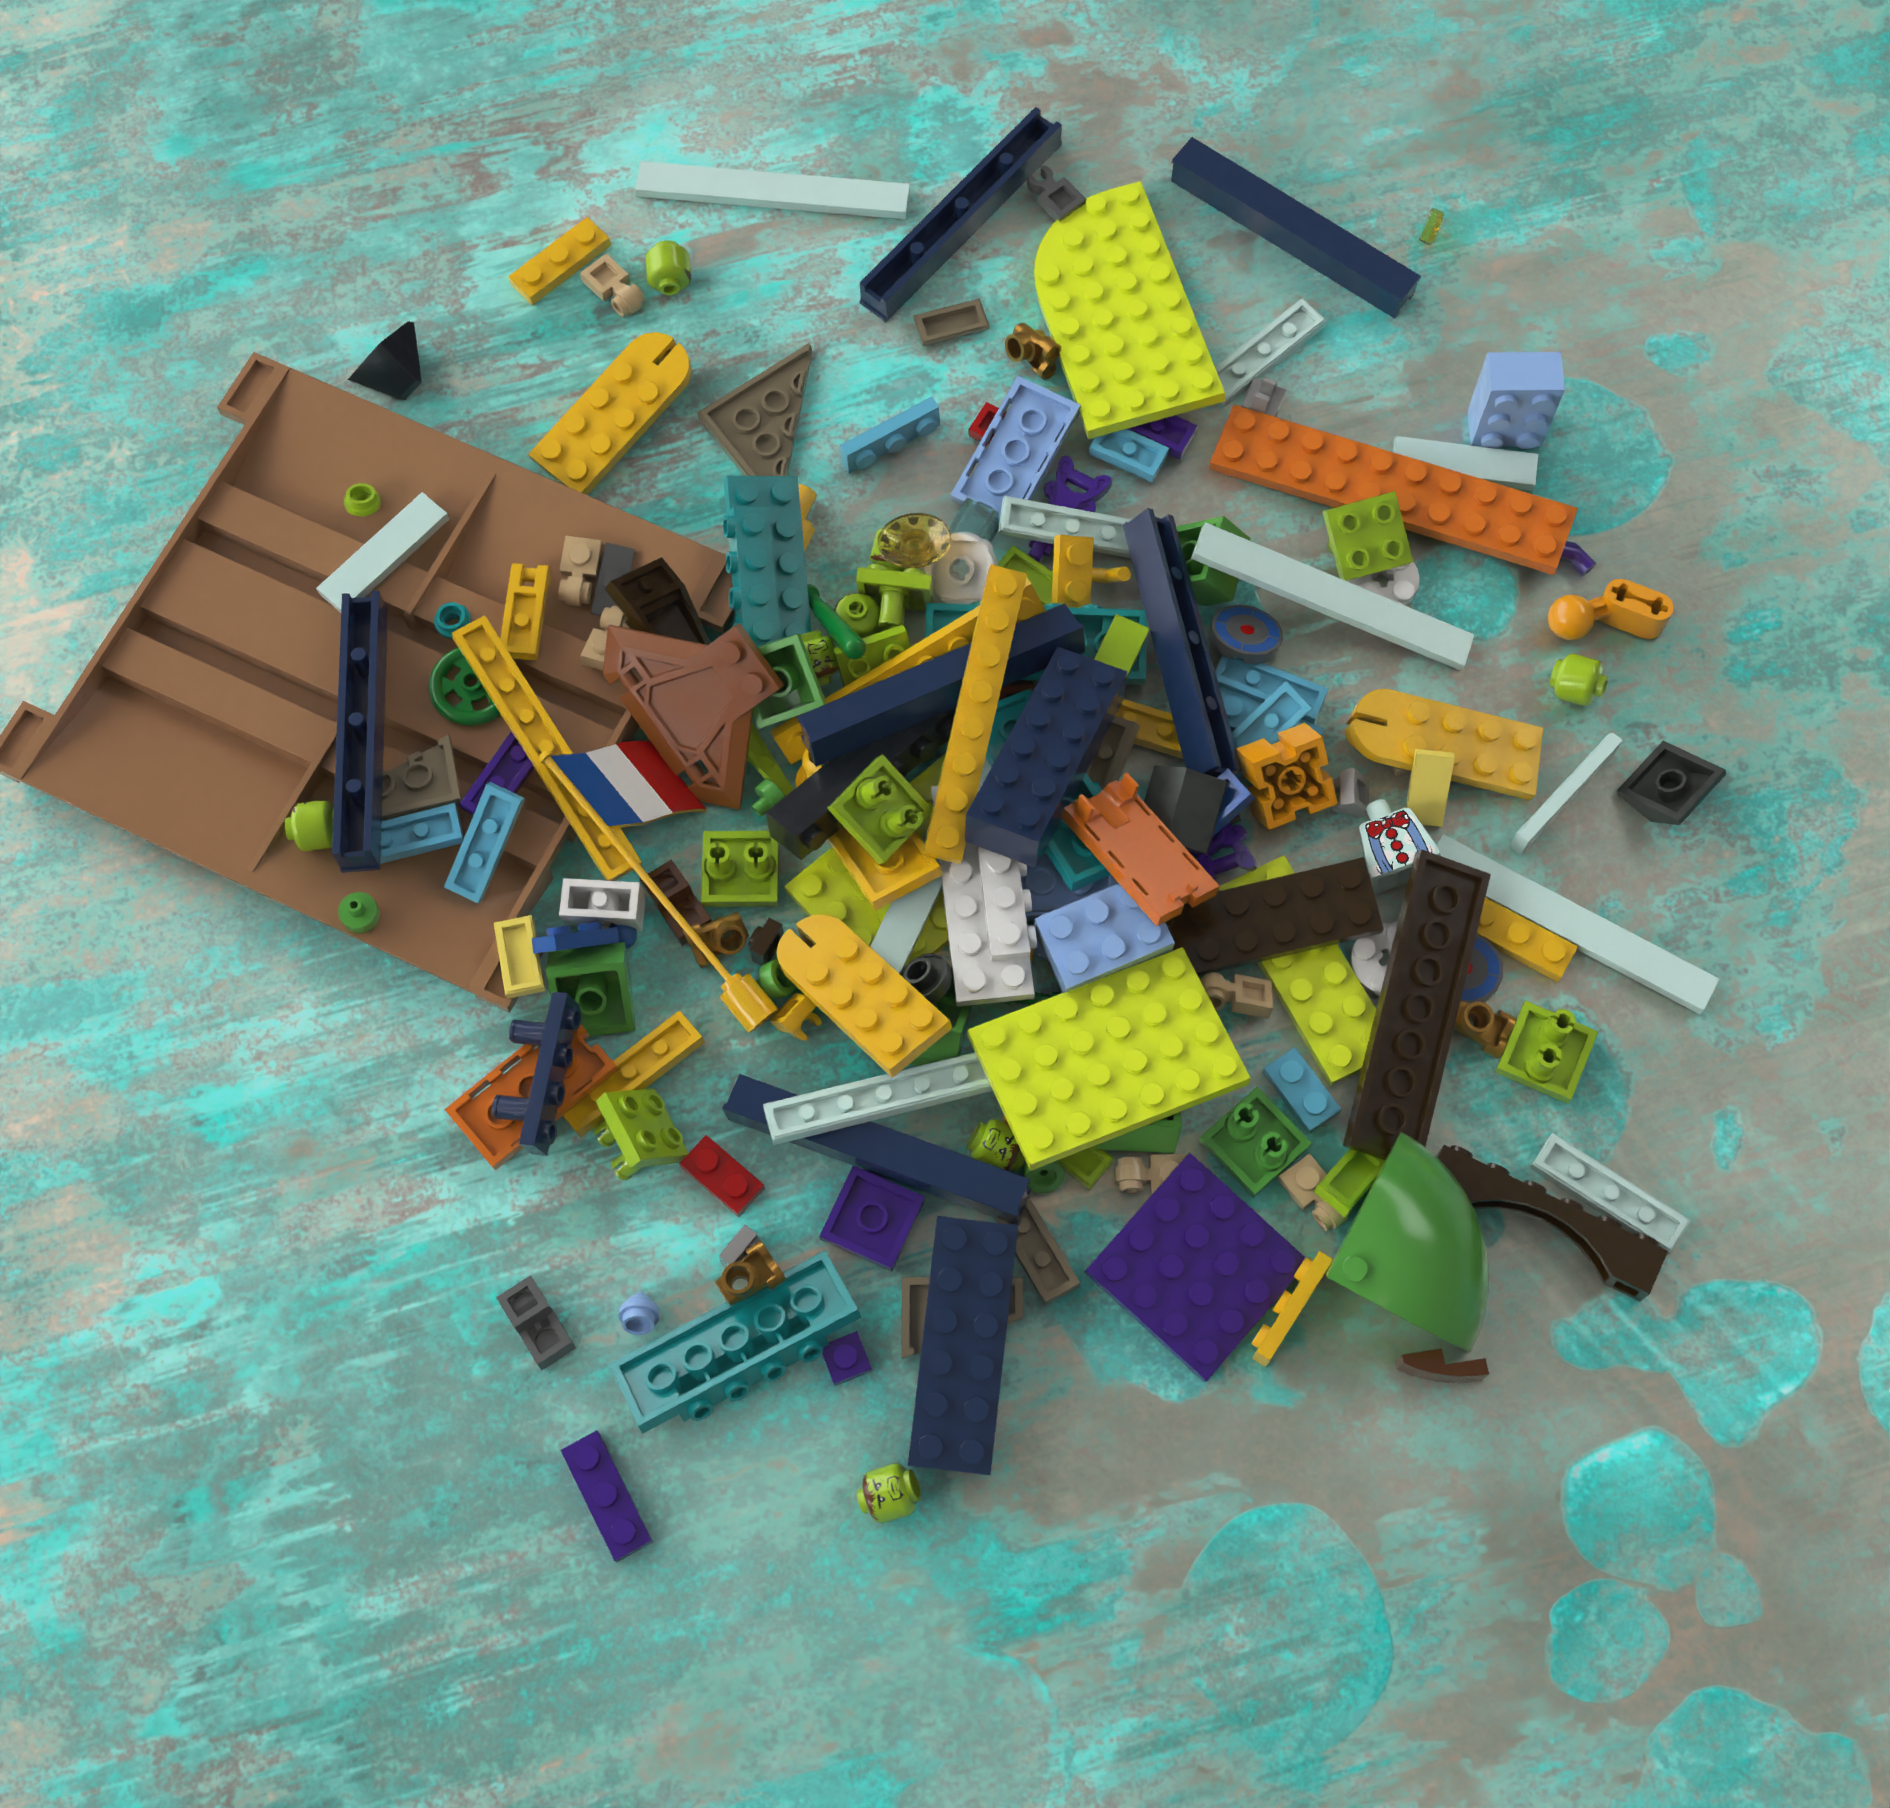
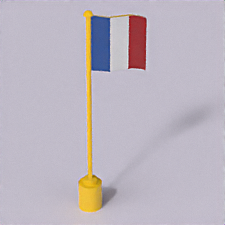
(633, 787)

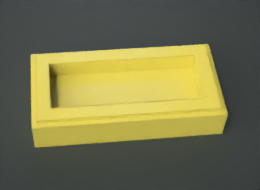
(1430, 785)
(519, 965)

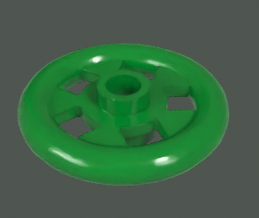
(440, 687)

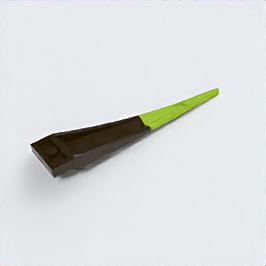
(661, 605)

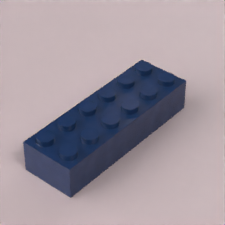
(1045, 757)
(963, 1345)

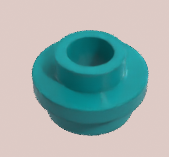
(448, 612)

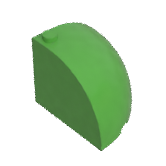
(1418, 1247)

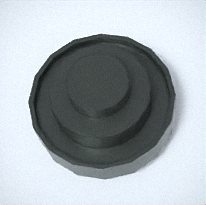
(929, 975)

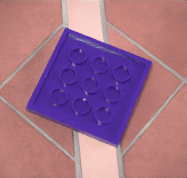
(1196, 1267)

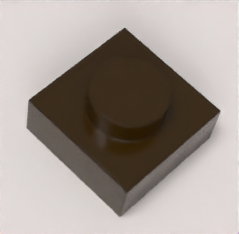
(764, 941)

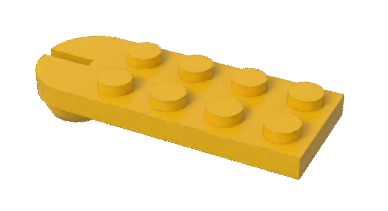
(614, 412)
(1486, 748)
(879, 882)
(860, 992)

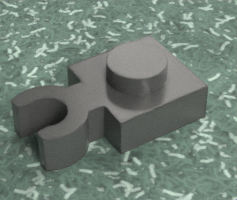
(1056, 198)

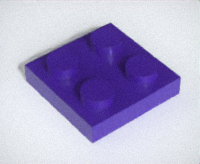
(872, 1218)

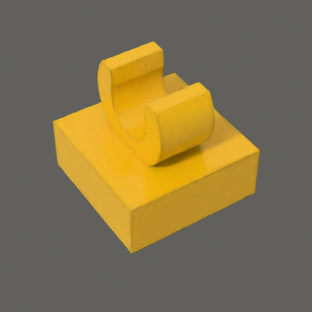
(793, 1013)

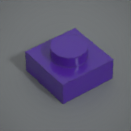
(846, 1358)

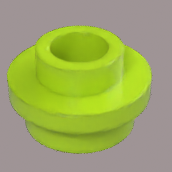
(362, 500)

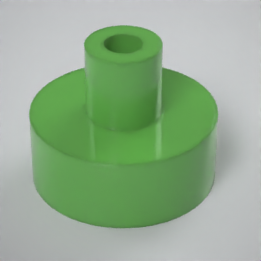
(769, 796)
(359, 912)
(774, 981)
(1045, 1178)

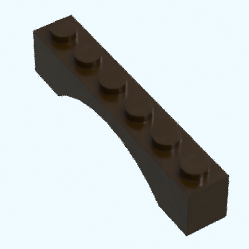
(1619, 1258)

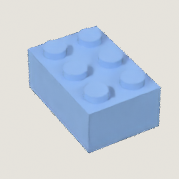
(1515, 399)
(1099, 937)

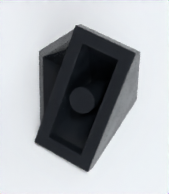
(392, 365)

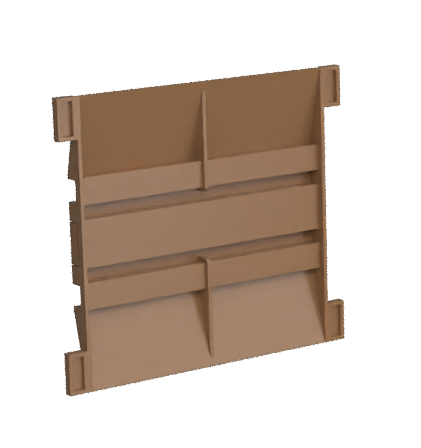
(225, 664)

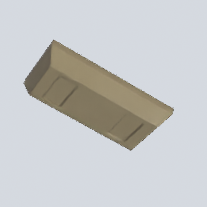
(951, 322)

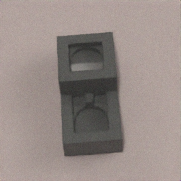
(536, 1322)

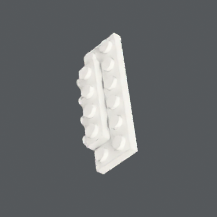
(988, 926)

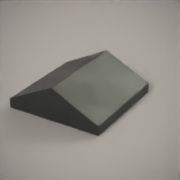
(1670, 784)
(1186, 804)

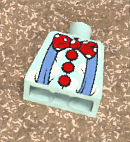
(1391, 843)

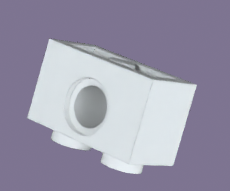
(602, 901)

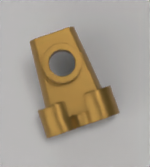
(1035, 348)
(717, 940)
(1489, 1028)
(756, 1268)

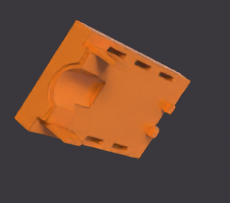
(1139, 850)
(500, 1138)

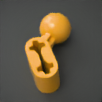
(1622, 606)

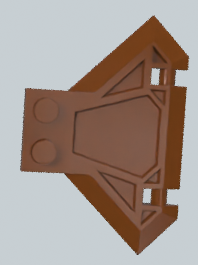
(694, 702)

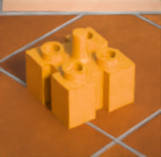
(1287, 775)

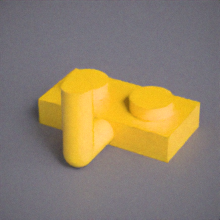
(1074, 571)

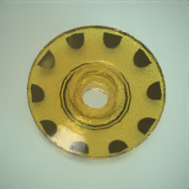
(914, 540)

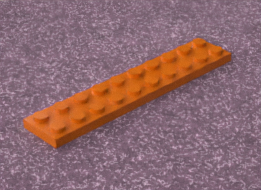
(1430, 497)

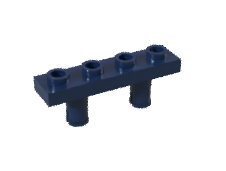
(547, 1088)

